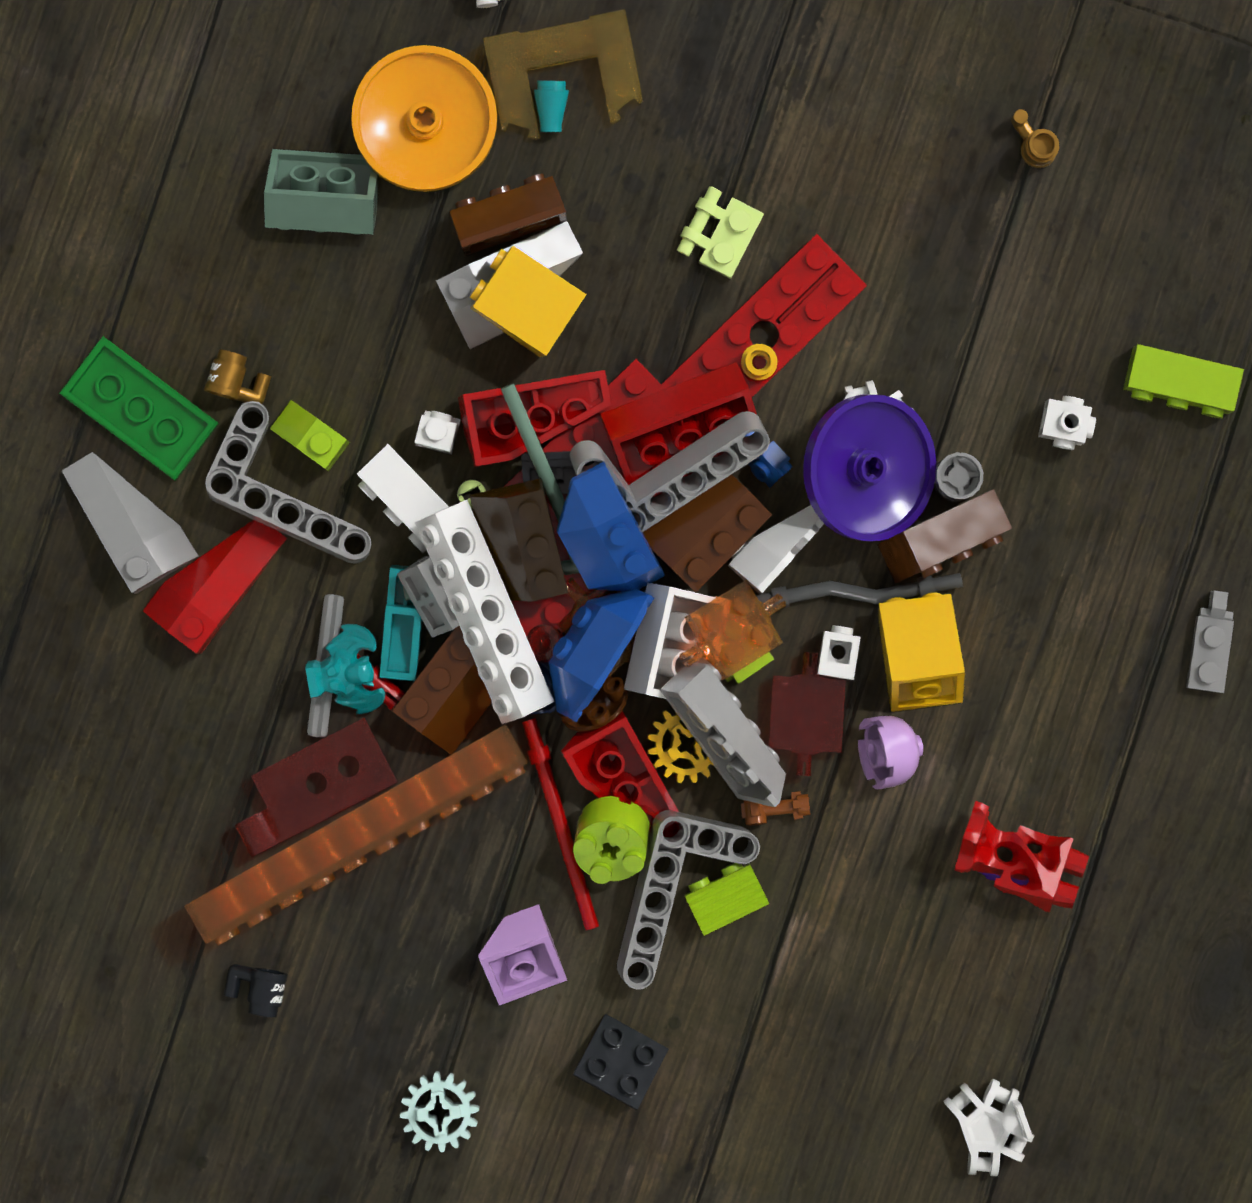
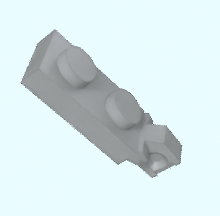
(1211, 645)

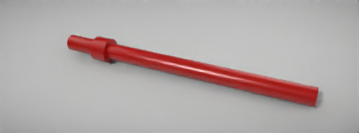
(540, 757)

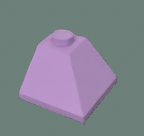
(521, 956)

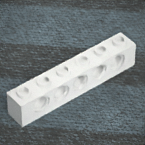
(484, 612)

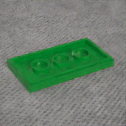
(139, 408)

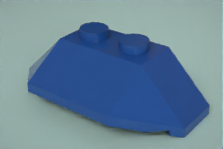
(605, 535)
(593, 647)

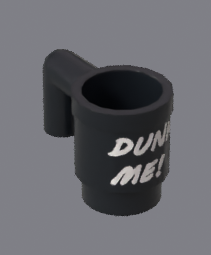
(265, 988)

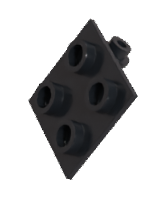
(620, 1062)

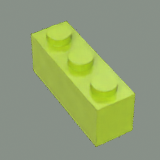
(1183, 381)

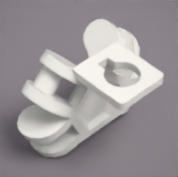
(989, 1128)

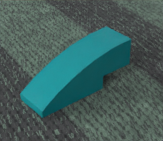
(400, 632)

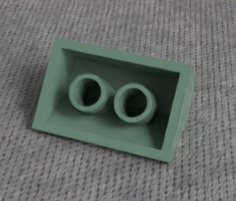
(320, 192)

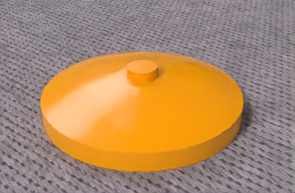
(424, 118)

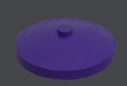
(869, 467)

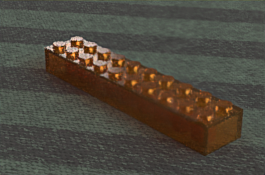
(356, 834)

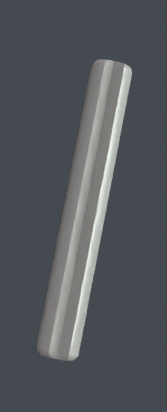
(329, 629)

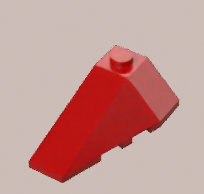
(550, 405)
(209, 589)
(616, 765)

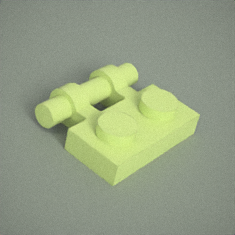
(730, 237)

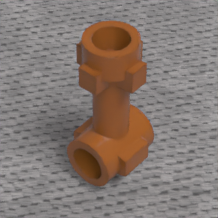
(757, 813)

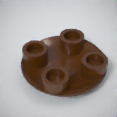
(603, 708)

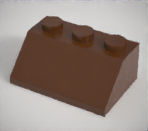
(508, 214)
(707, 531)
(446, 695)

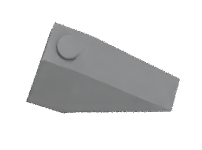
(552, 248)
(131, 527)

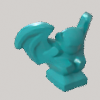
(344, 673)

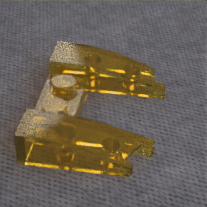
(516, 53)

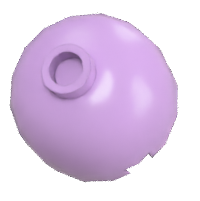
(889, 750)

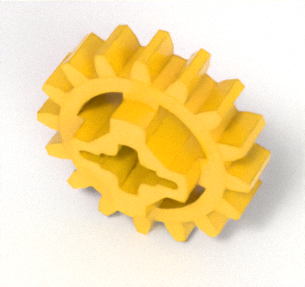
(672, 753)

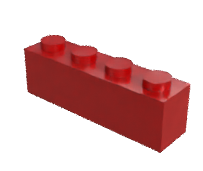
(674, 418)

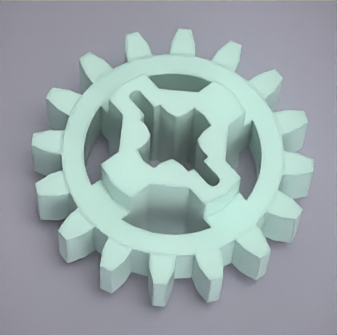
(422, 1112)

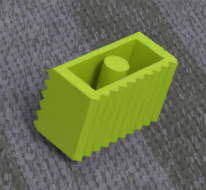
(725, 898)

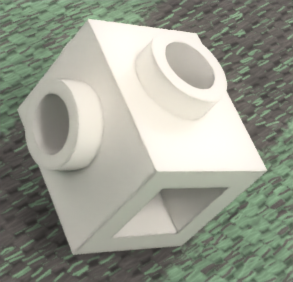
(1053, 423)

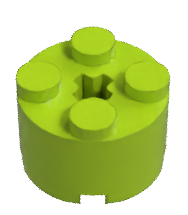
(611, 839)

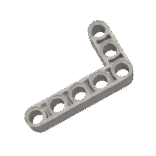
(669, 475)
(275, 500)
(666, 883)

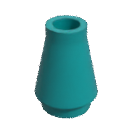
(551, 104)

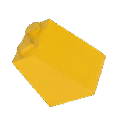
(526, 300)
(921, 652)

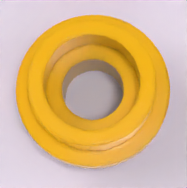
(759, 350)

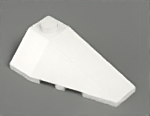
(774, 549)

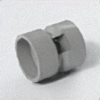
(958, 477)

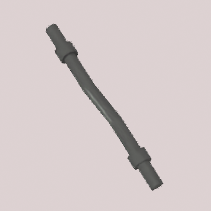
(863, 594)

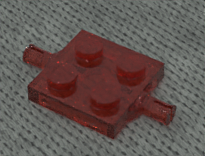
(807, 714)

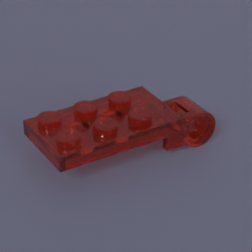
(290, 802)

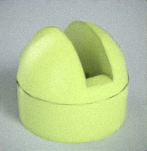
(468, 486)

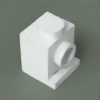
(437, 431)
(838, 668)

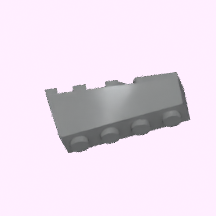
(726, 734)

